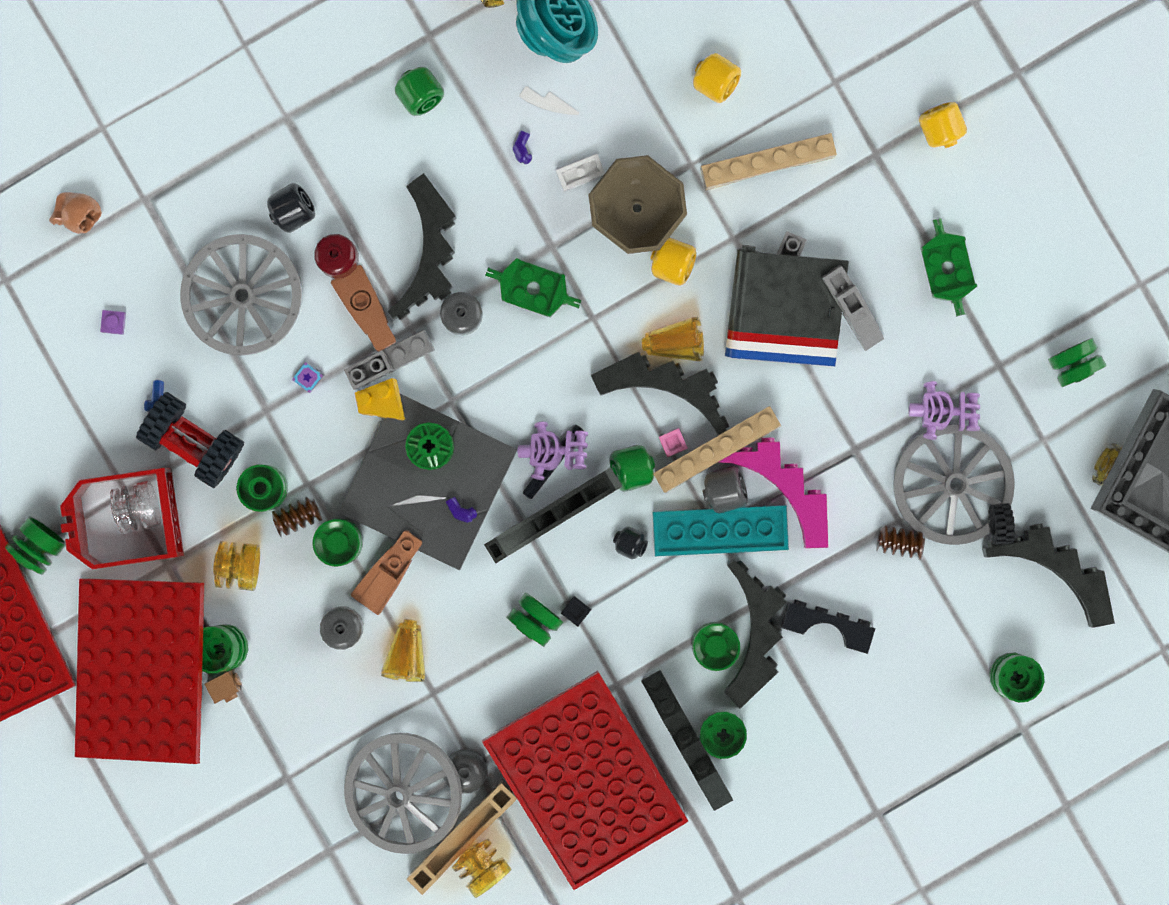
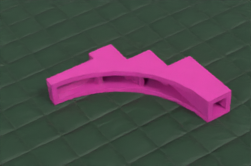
(809, 508)

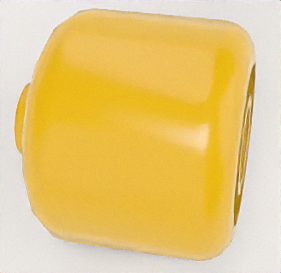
(716, 77)
(943, 125)
(673, 261)

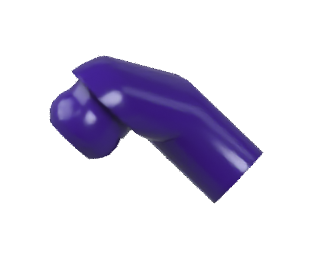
(520, 150)
(459, 513)

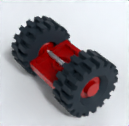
(187, 440)

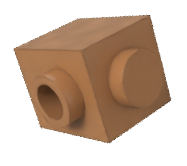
(224, 687)

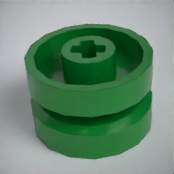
(1078, 365)
(532, 622)

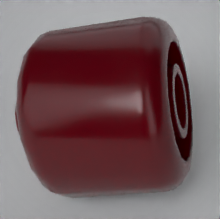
(327, 259)

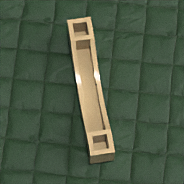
(767, 161)
(717, 449)
(461, 837)

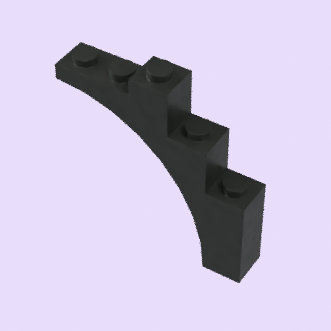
(429, 279)
(694, 389)
(553, 515)
(1088, 587)
(756, 669)
(687, 740)

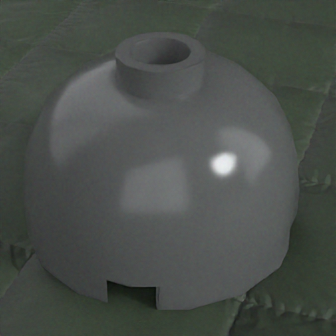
(470, 768)

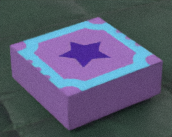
(307, 377)

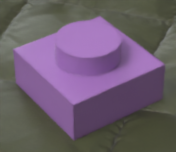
(113, 322)

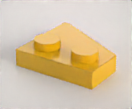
(381, 400)

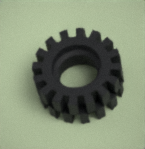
(1001, 523)

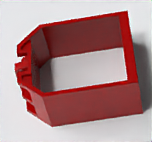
(76, 527)

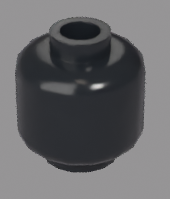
(630, 543)

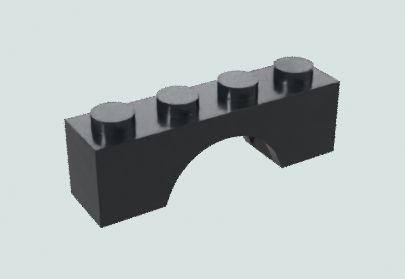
(855, 634)

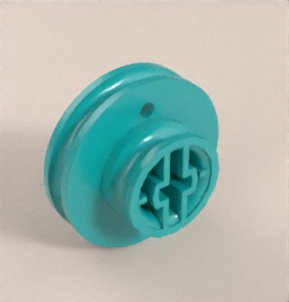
(557, 28)

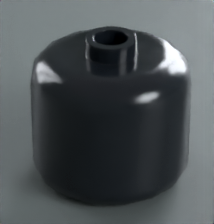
(290, 208)

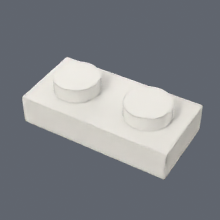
(580, 172)

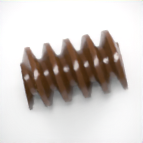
(296, 516)
(901, 542)

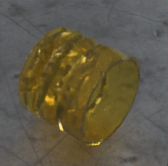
(239, 566)
(481, 868)

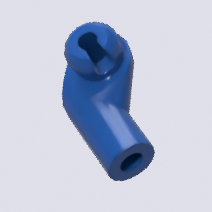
(157, 391)

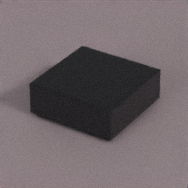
(576, 611)

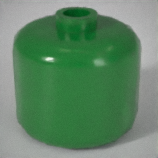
(419, 91)
(632, 467)

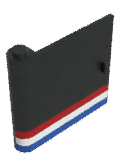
(783, 309)

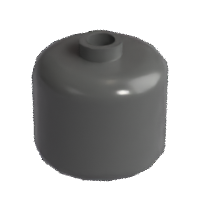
(454, 320)
(725, 490)
(351, 626)

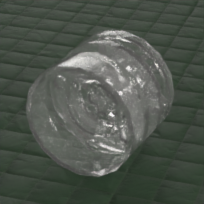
(130, 508)

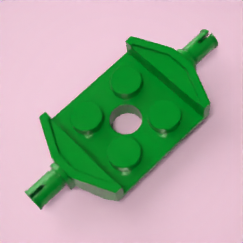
(951, 249)
(517, 278)

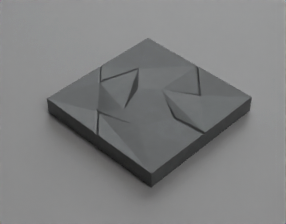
(1138, 482)
(399, 496)

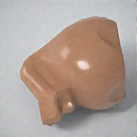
(76, 212)

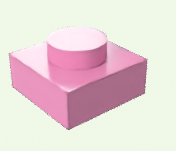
(673, 442)

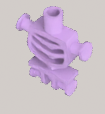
(923, 410)
(542, 456)

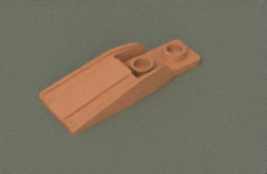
(365, 307)
(386, 574)

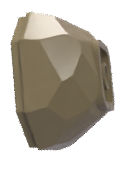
(640, 183)

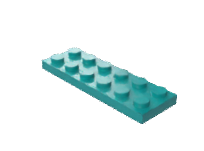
(714, 533)

